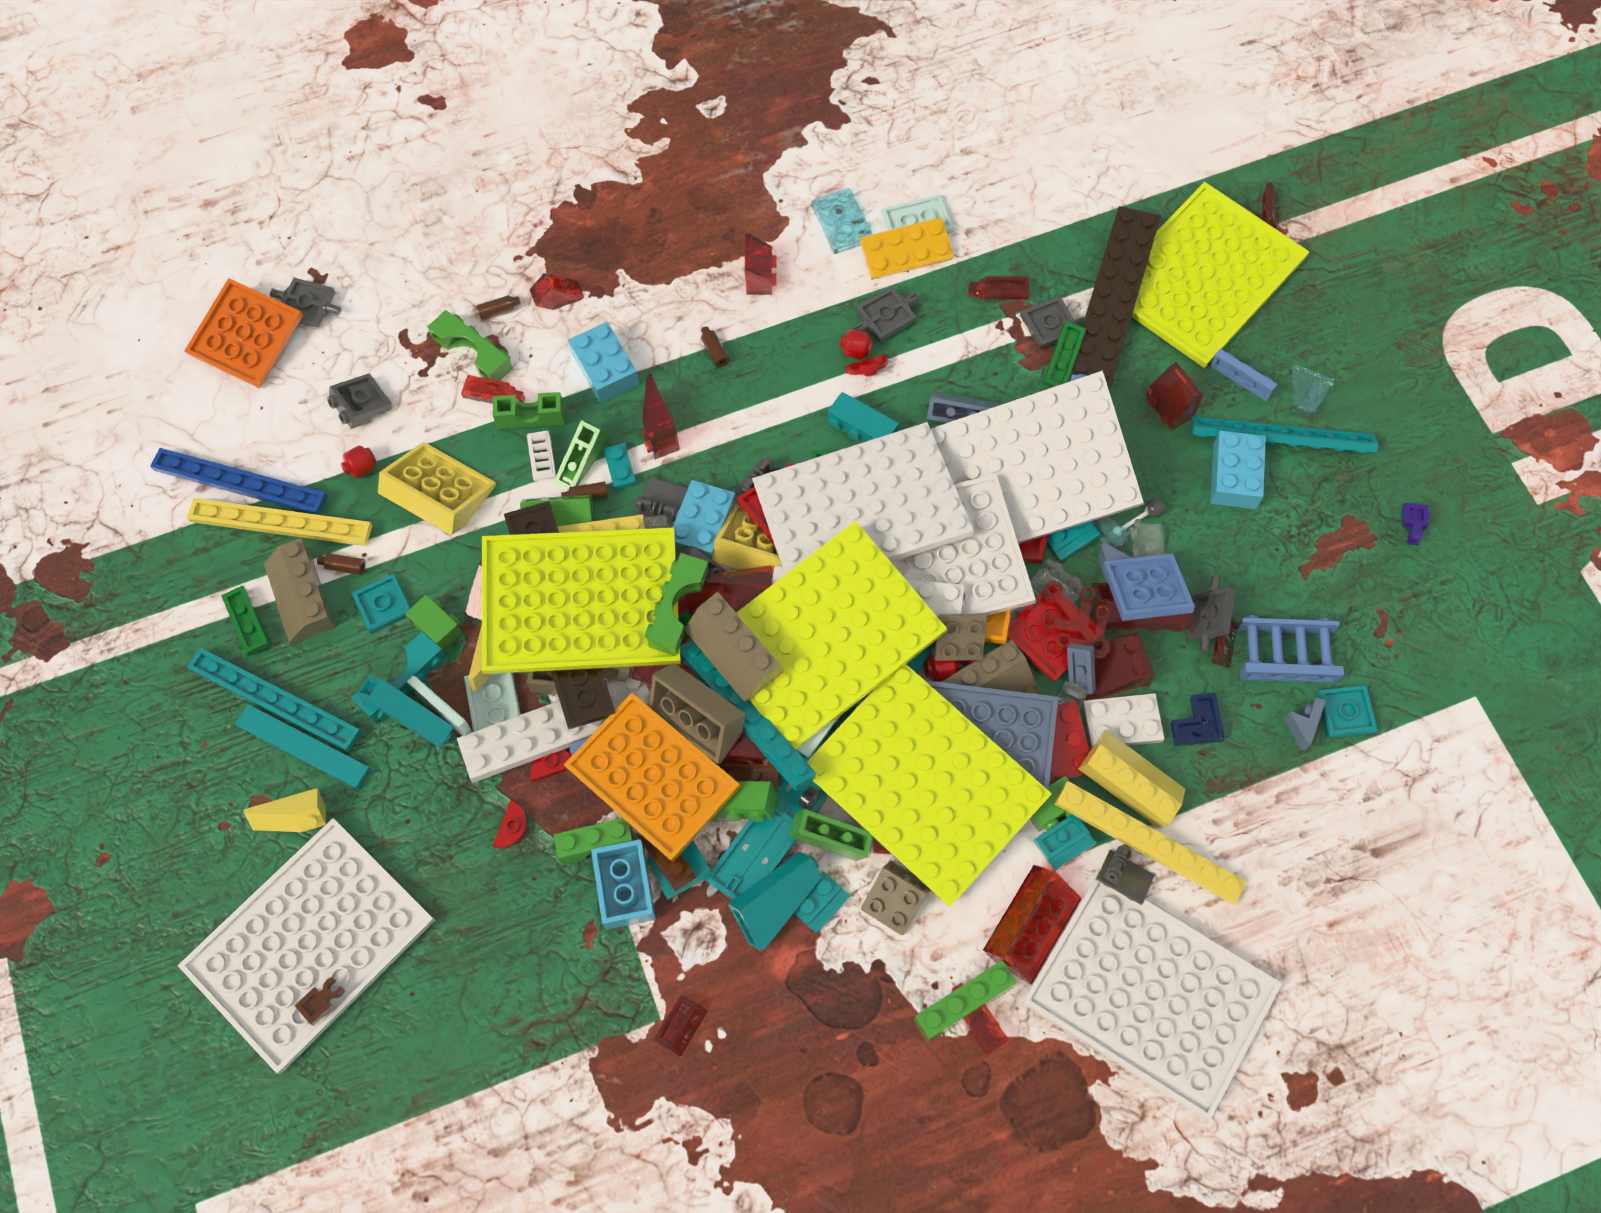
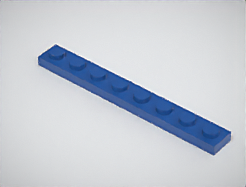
(238, 481)

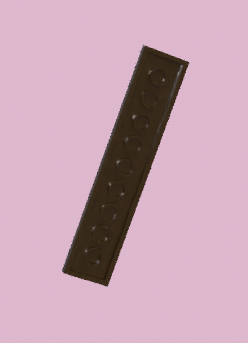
(1116, 292)
(580, 691)

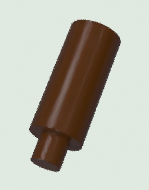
(497, 306)
(714, 347)
(597, 490)
(342, 563)

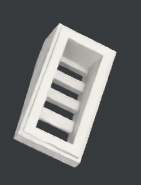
(537, 442)

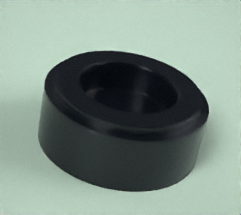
(809, 798)

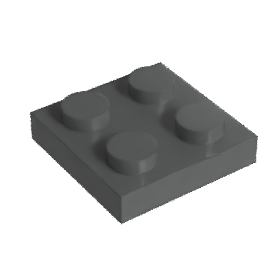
(1046, 321)

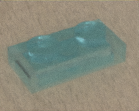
(1111, 532)

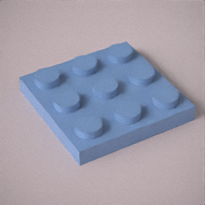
(1148, 587)

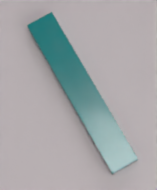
(302, 747)

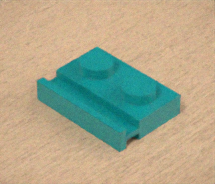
(1072, 540)
(1064, 842)
(821, 903)

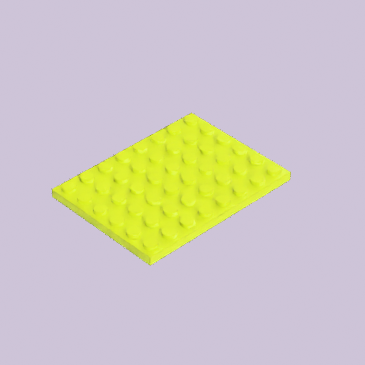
(1211, 273)
(573, 599)
(836, 631)
(926, 783)

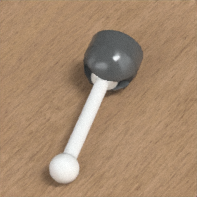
(1152, 508)

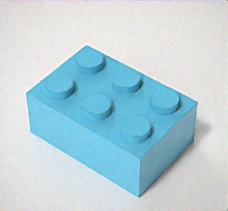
(603, 362)
(1238, 470)
(702, 516)
(623, 884)

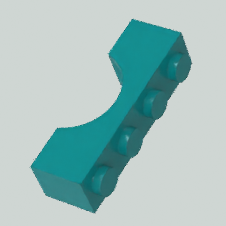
(422, 659)

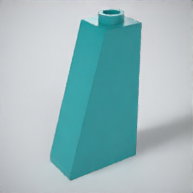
(405, 711)
(773, 899)

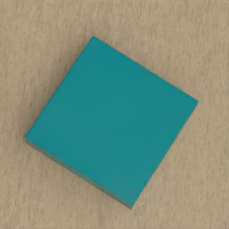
(382, 603)
(1347, 711)
(694, 860)

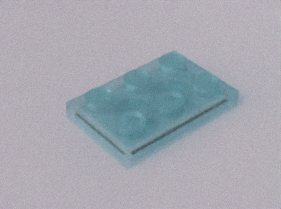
(841, 220)

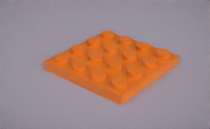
(243, 333)

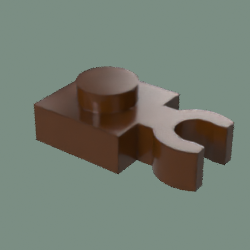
(316, 1002)

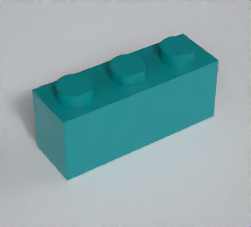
(858, 419)

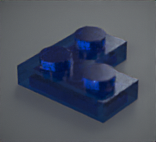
(1204, 727)

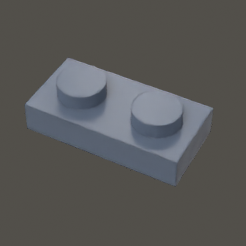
(1082, 666)

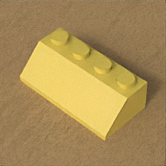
(1133, 780)

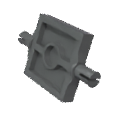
(309, 298)
(886, 313)
(1211, 614)

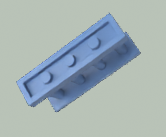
(1278, 669)

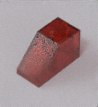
(555, 291)

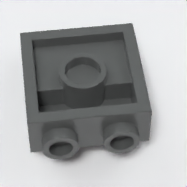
(358, 400)

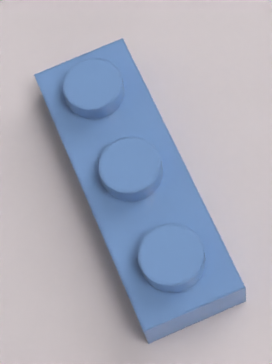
(1243, 374)

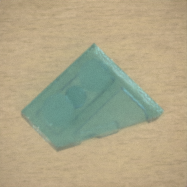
(1309, 390)

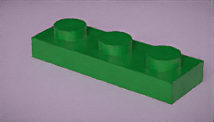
(1064, 354)
(245, 620)

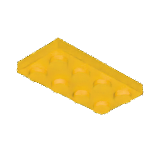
(906, 248)

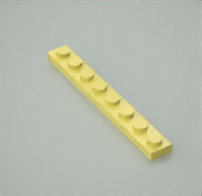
(279, 522)
(1150, 843)

